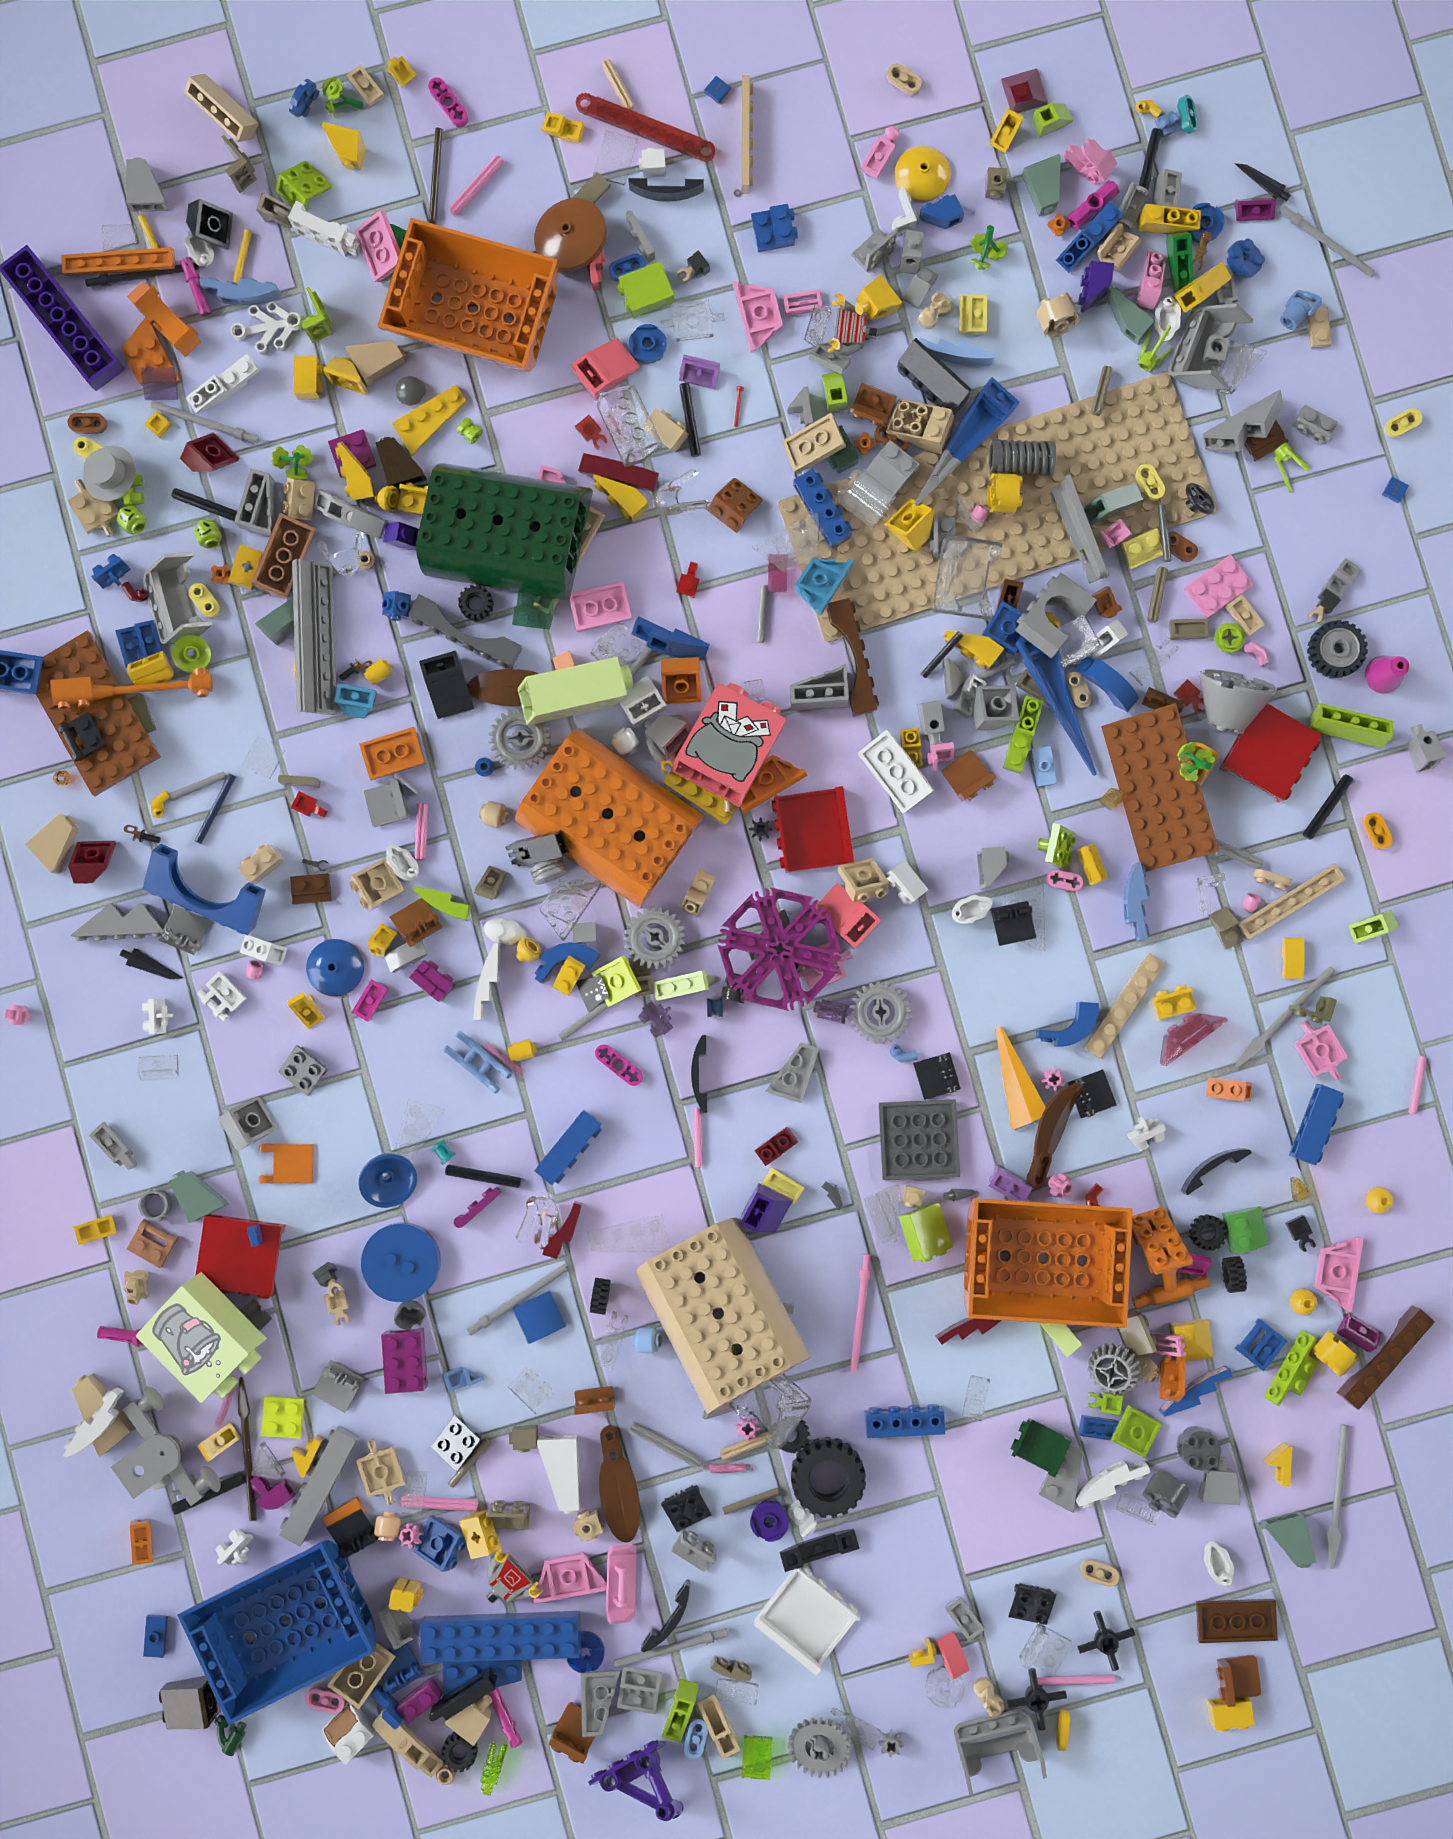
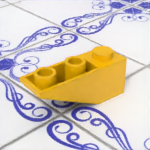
(1168, 219)
(1202, 287)
(358, 479)
(625, 497)
(979, 648)

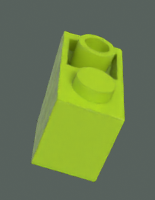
(1050, 118)
(834, 391)

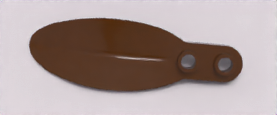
(499, 686)
(1050, 1132)
(618, 1489)

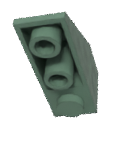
(1130, 318)

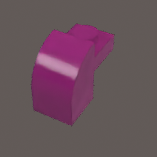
(271, 1497)

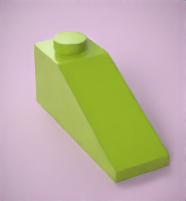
(680, 1710)

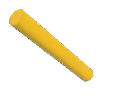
(148, 232)
(242, 255)

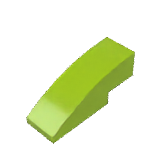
(444, 902)

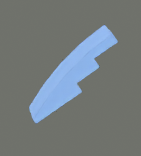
(963, 353)

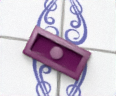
(1255, 209)
(1359, 1333)

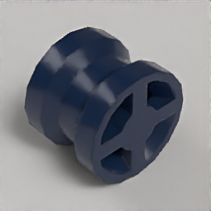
(714, 1007)

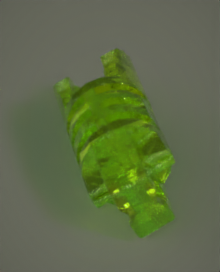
(492, 1768)

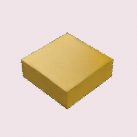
(158, 424)

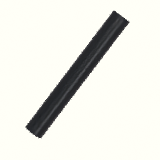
(942, 654)

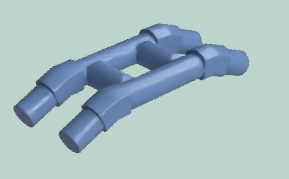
(477, 1049)

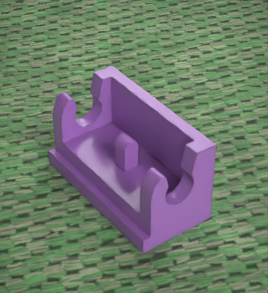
(699, 371)
(1009, 1184)

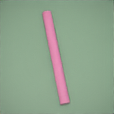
(1071, 1680)

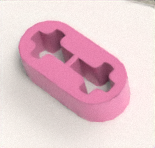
(1062, 884)

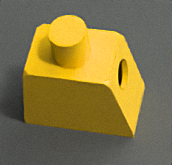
(877, 300)

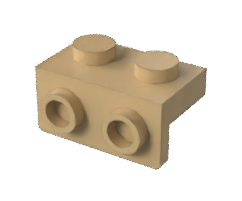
(1118, 247)
(298, 499)

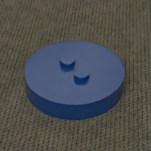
(400, 1262)

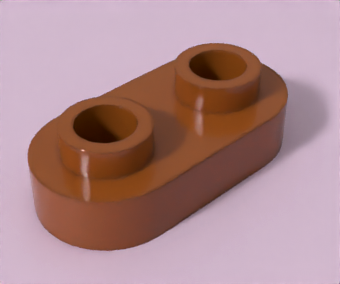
(89, 423)
(884, 440)
(1178, 549)

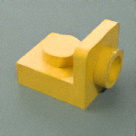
(400, 70)
(381, 940)
(922, 1657)

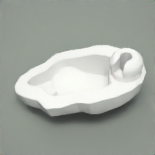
(199, 250)
(1166, 314)
(402, 863)
(971, 909)
(504, 931)
(1218, 1564)

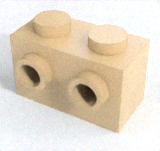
(670, 433)
(261, 863)

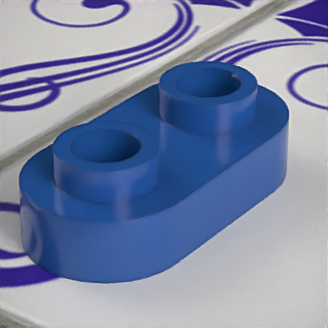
(626, 265)

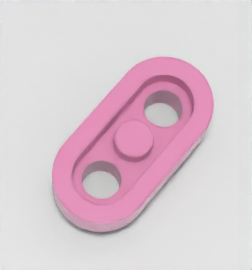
(325, 1702)

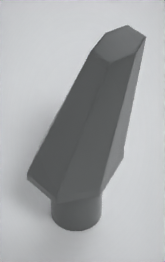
(833, 1194)
(957, 1194)

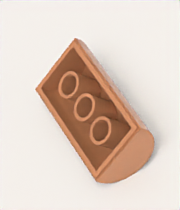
(286, 543)

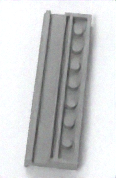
(314, 637)

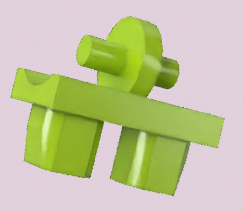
(131, 497)

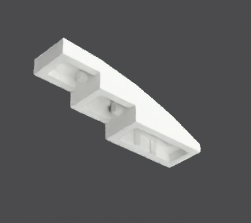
(489, 974)

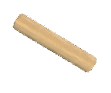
(617, 84)
(744, 1446)

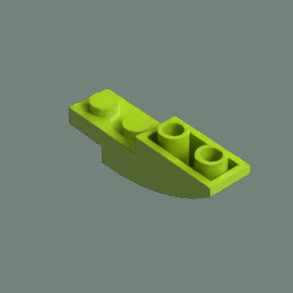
(1023, 734)

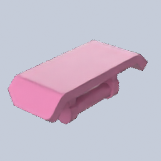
(621, 1583)

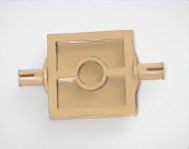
(92, 512)
(381, 1471)

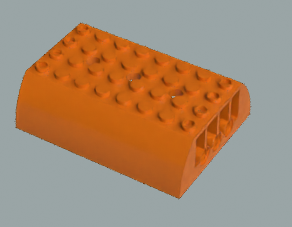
(469, 273)
(608, 845)
(1060, 1287)

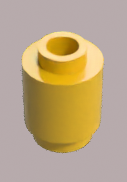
(378, 671)
(522, 1050)

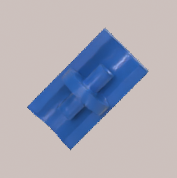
(111, 572)

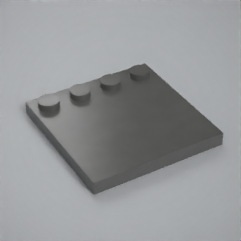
(919, 1139)

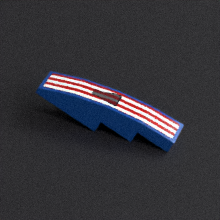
(1196, 1388)

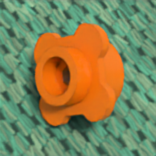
(1058, 230)
(864, 449)
(220, 579)

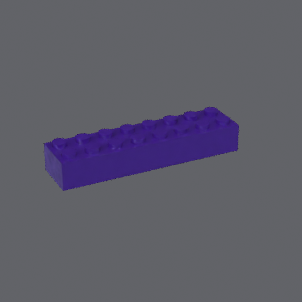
(61, 318)

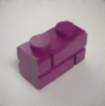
(432, 981)
(419, 1700)

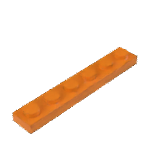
(118, 261)

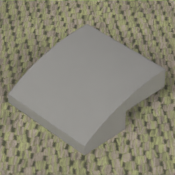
(639, 1690)

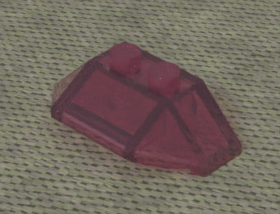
(1187, 1034)

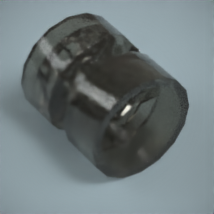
(728, 993)
(253, 1313)

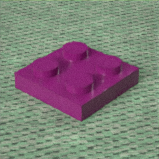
(359, 447)

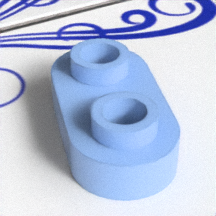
(695, 1736)

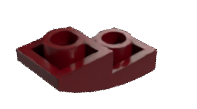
(776, 1146)

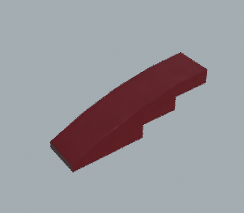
(614, 470)
(965, 1328)

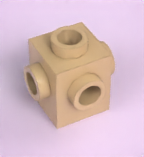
(594, 1524)

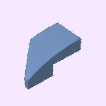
(460, 1378)

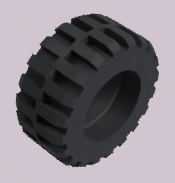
(828, 1503)

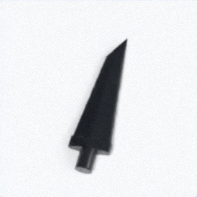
(1270, 185)
(143, 962)

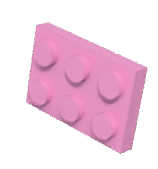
(378, 245)
(1218, 586)
(600, 606)

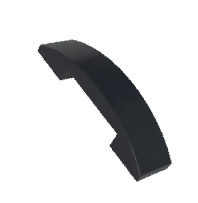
(666, 193)
(701, 1098)
(1193, 1181)
(818, 1548)
(654, 1637)

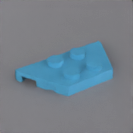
(821, 582)

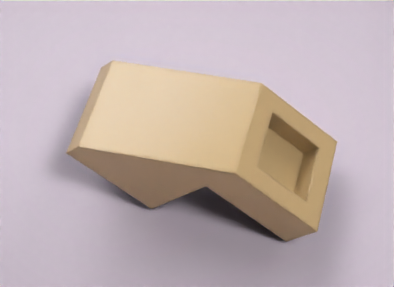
(698, 892)

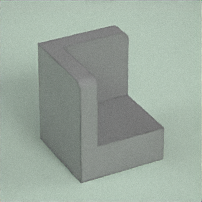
(584, 932)

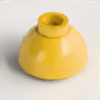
(387, 498)
(528, 950)
(1379, 1200)
(1303, 1301)

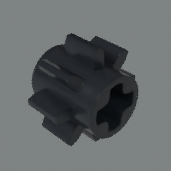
(760, 824)

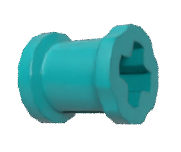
(443, 1152)

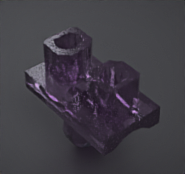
(831, 1010)
(658, 1016)

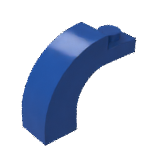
(1110, 681)
(560, 953)
(1083, 1023)

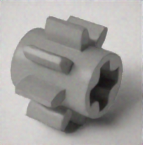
(892, 1738)

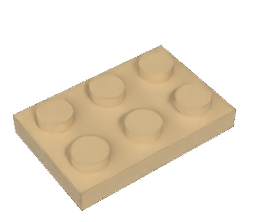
(813, 443)

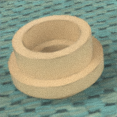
(370, 563)
(445, 1780)

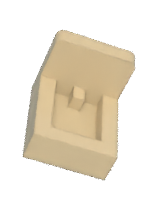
(1149, 1370)

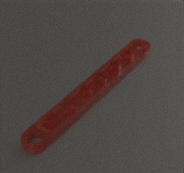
(645, 127)

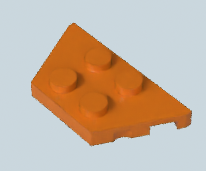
(145, 350)
(772, 779)

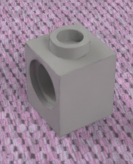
(1210, 356)

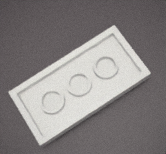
(895, 771)

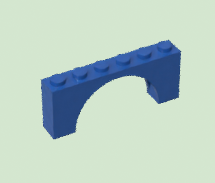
(166, 882)

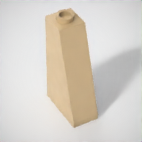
(89, 1397)

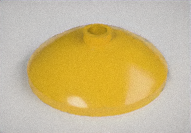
(920, 183)

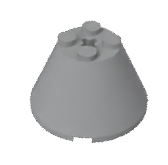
(1232, 700)

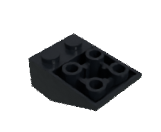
(446, 684)

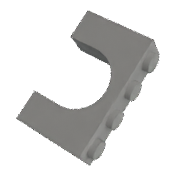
(1037, 627)

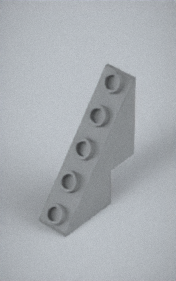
(1251, 422)
(114, 922)

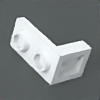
(904, 223)
(263, 950)
(805, 1520)

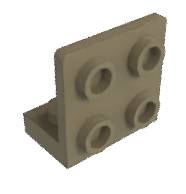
(241, 171)
(509, 1515)

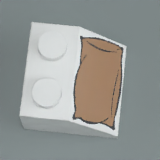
(348, 1732)

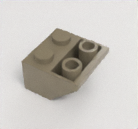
(1136, 1335)

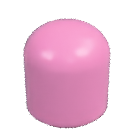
(980, 513)
(1251, 902)
(254, 972)

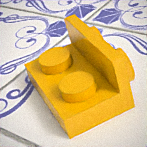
(412, 499)
(1092, 864)
(1173, 1003)

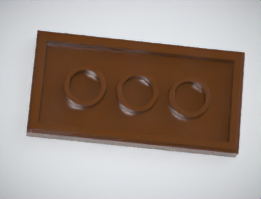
(1236, 1620)

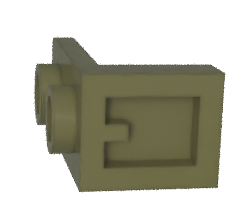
(1324, 1010)

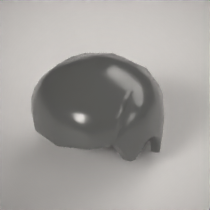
(410, 390)
(409, 1314)

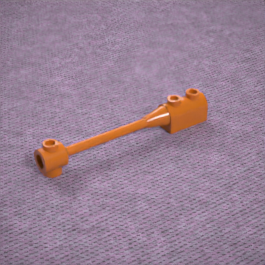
(83, 691)

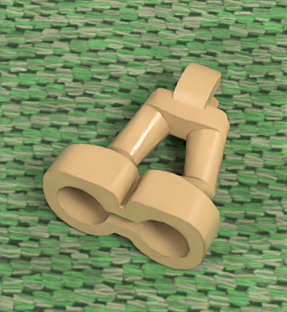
(939, 307)
(985, 1691)

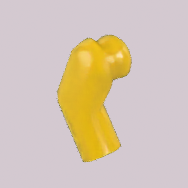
(1148, 106)
(157, 804)

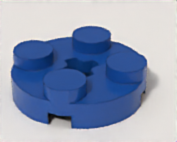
(303, 98)
(1215, 219)
(1253, 256)
(639, 336)

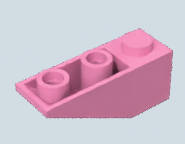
(1151, 280)

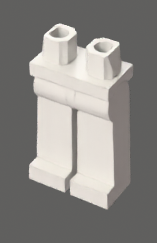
(323, 232)

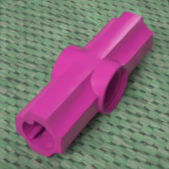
(1086, 211)

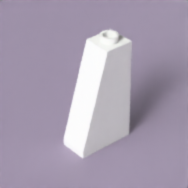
(562, 1468)

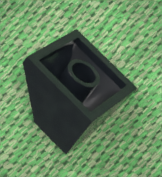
(210, 223)

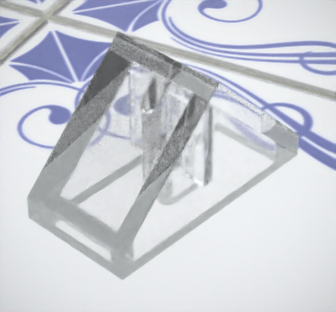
(266, 1464)

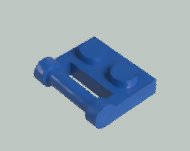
(1266, 1348)

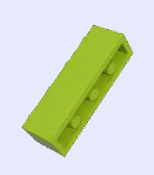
(1351, 725)

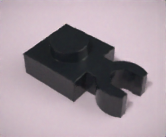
(1299, 1230)

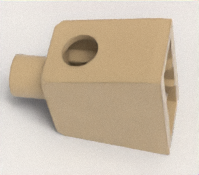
(471, 1720)

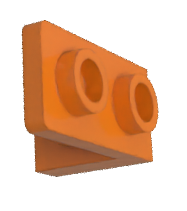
(1229, 1089)

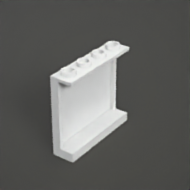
(806, 1618)

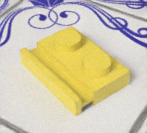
(973, 314)
(1142, 548)

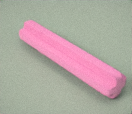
(421, 831)

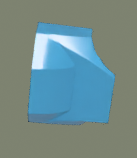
(355, 700)

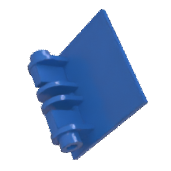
(402, 1670)

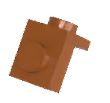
(1106, 603)

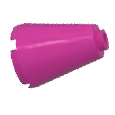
(1386, 673)

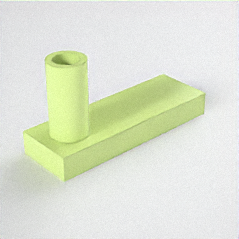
(682, 985)

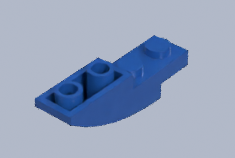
(1090, 237)
(670, 643)

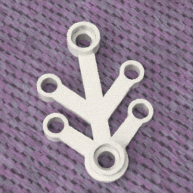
(269, 326)

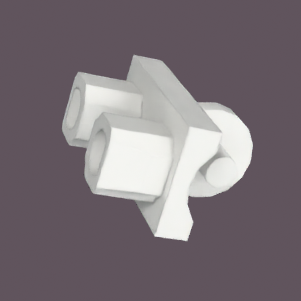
(157, 1016)
(1145, 1130)
(237, 1551)

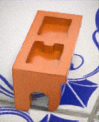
(1172, 1379)
(141, 1542)

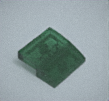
(532, 615)

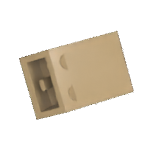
(924, 425)

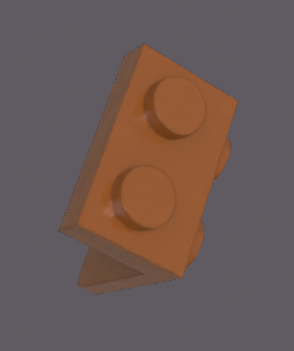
(873, 404)
(734, 504)
(968, 776)
(1238, 1678)
(568, 1735)

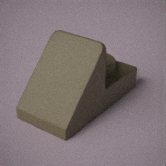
(274, 209)
(490, 883)
(1226, 928)

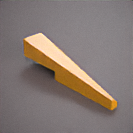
(1022, 1097)

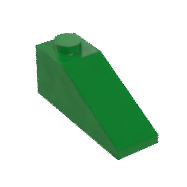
(1180, 259)

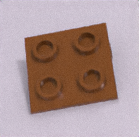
(416, 922)

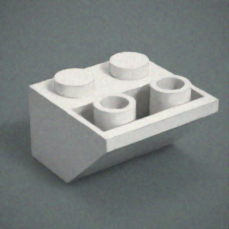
(642, 702)
(906, 883)

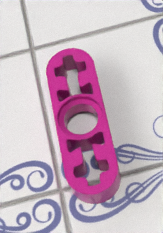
(448, 110)
(610, 1052)

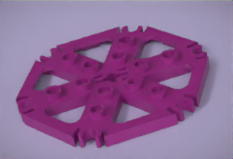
(775, 932)

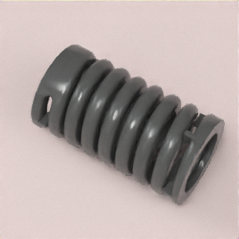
(1034, 464)

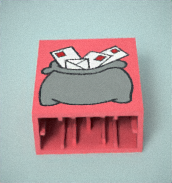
(729, 743)

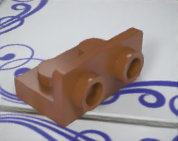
(594, 1400)

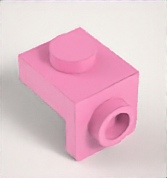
(1115, 534)
(940, 753)

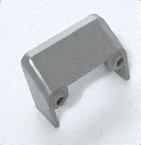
(1188, 355)
(169, 598)
(995, 1736)

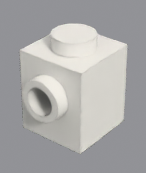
(652, 162)

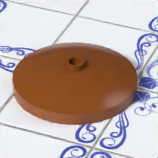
(571, 233)

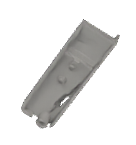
(1079, 529)

